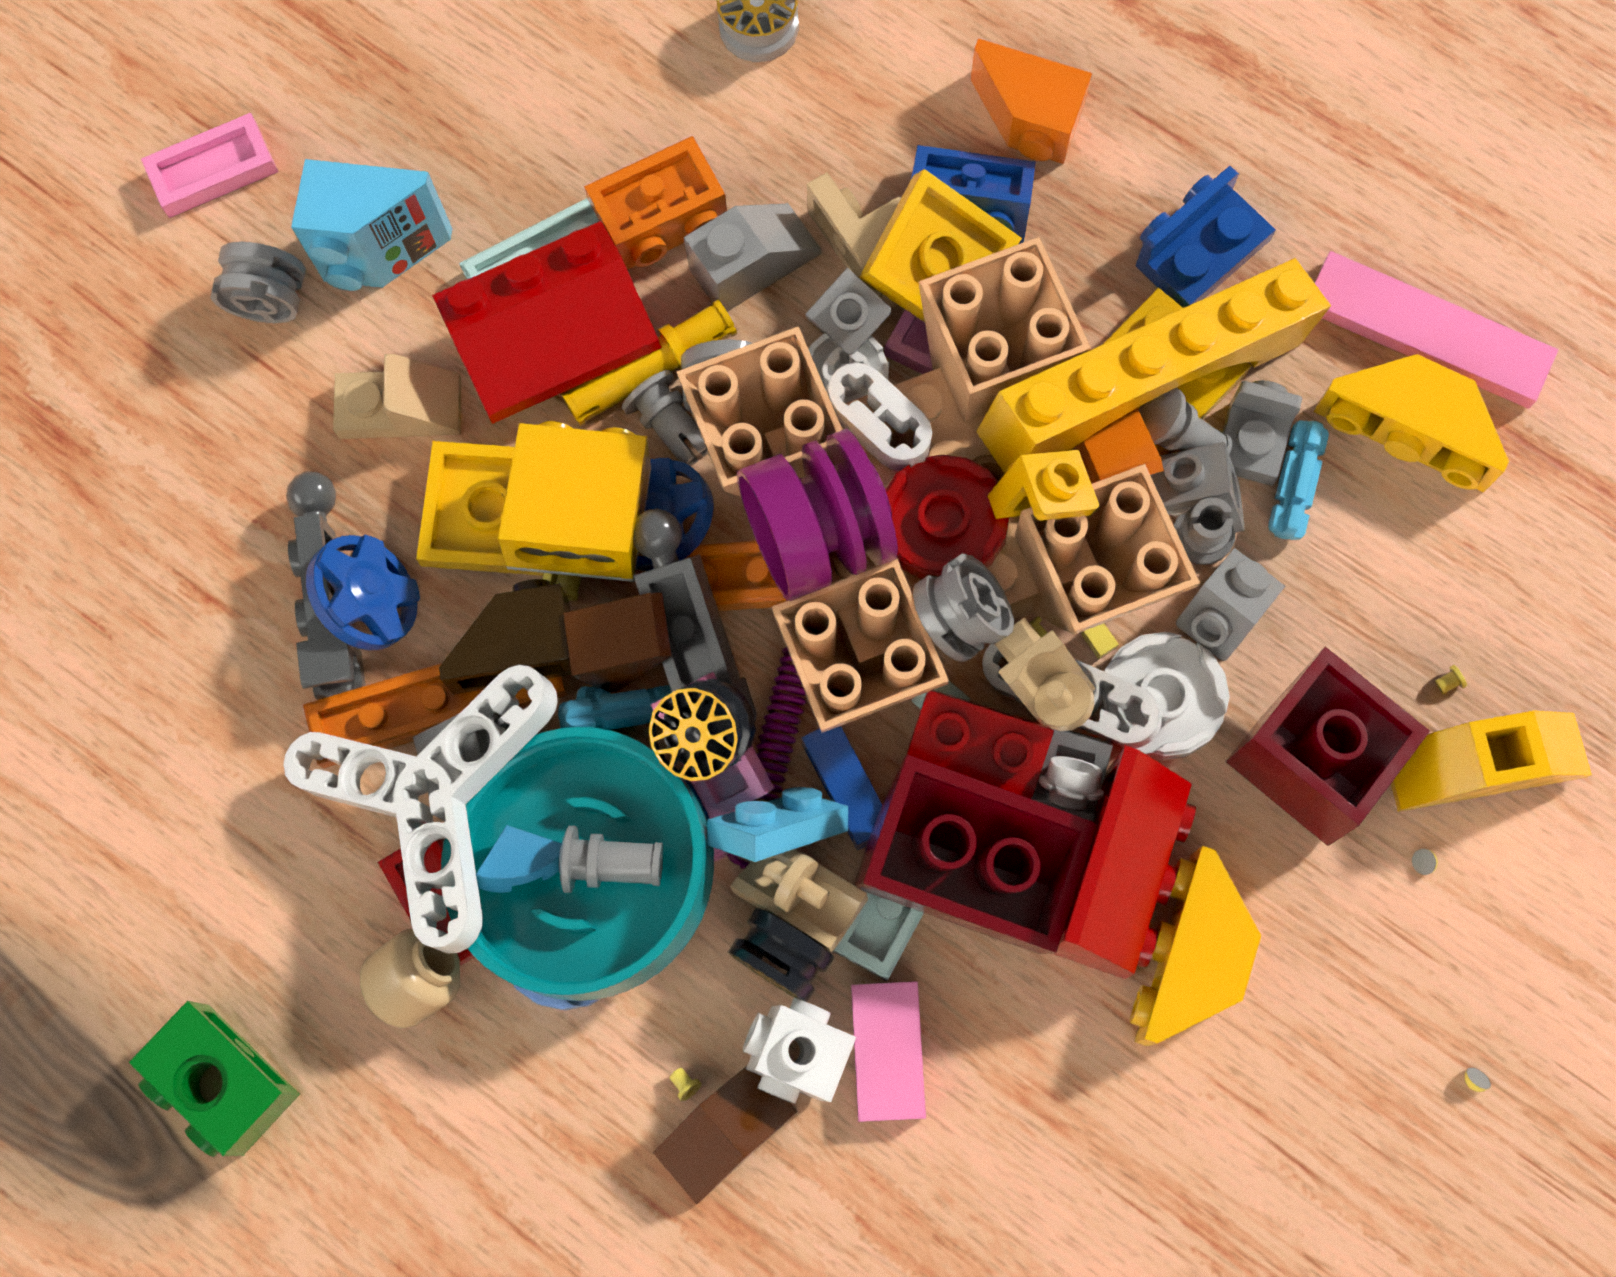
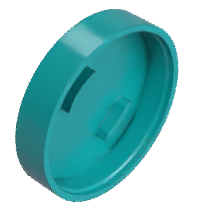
(604, 936)

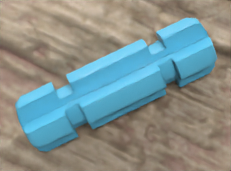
(1298, 480)
(612, 710)

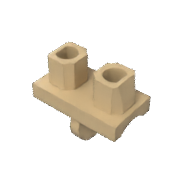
(1046, 678)
(802, 895)

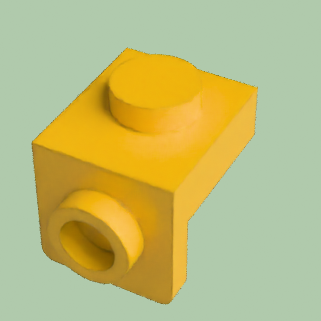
(1048, 483)

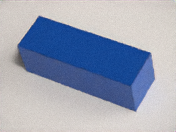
(844, 780)

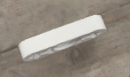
(1109, 724)

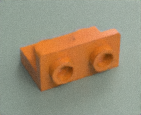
(657, 202)

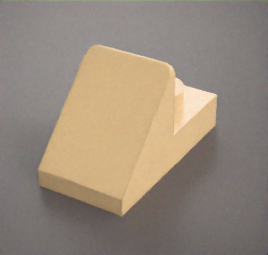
(843, 222)
(397, 402)

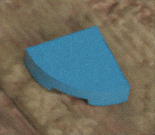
(517, 860)

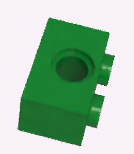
(251, 1089)

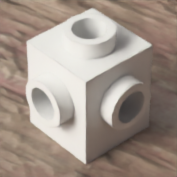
(821, 1055)

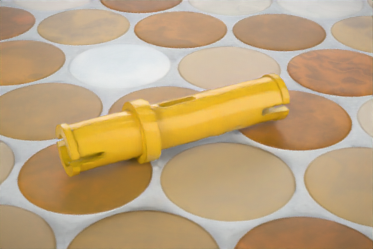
(614, 386)

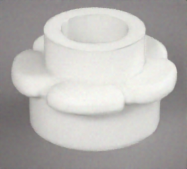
(1072, 782)

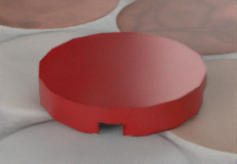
(944, 512)

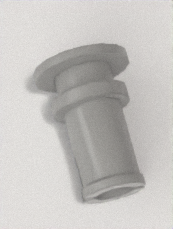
(666, 415)
(1176, 423)
(1206, 531)
(607, 861)

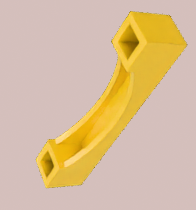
(1098, 387)

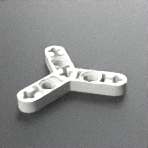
(458, 783)

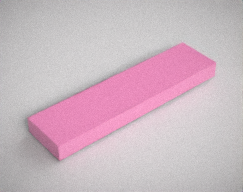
(1434, 328)

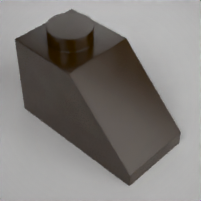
(512, 631)

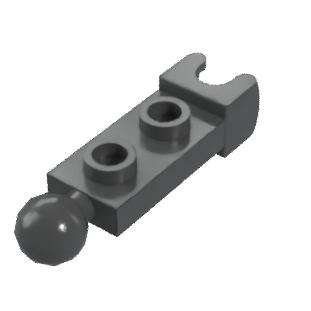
(691, 613)
(324, 659)

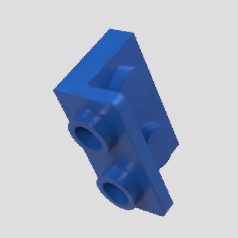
(990, 182)
(1202, 240)

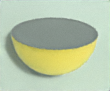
(1424, 861)
(1477, 1080)

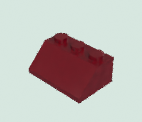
(976, 856)

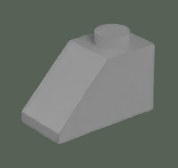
(748, 251)

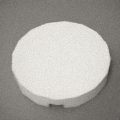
(1184, 683)

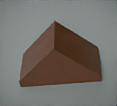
(617, 640)
(722, 1134)

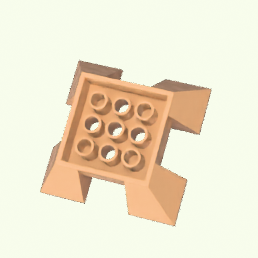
(985, 330)

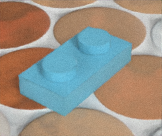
(777, 826)

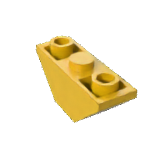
(1420, 416)
(1492, 759)
(1201, 953)

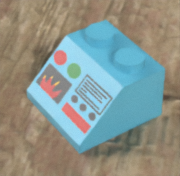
(367, 221)

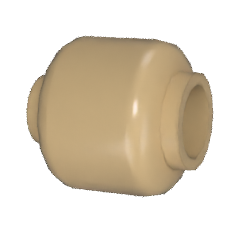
(408, 980)

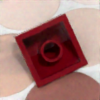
(1328, 747)

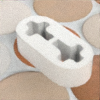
(889, 406)

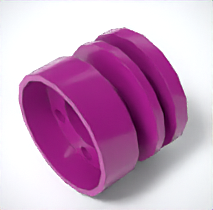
(829, 510)

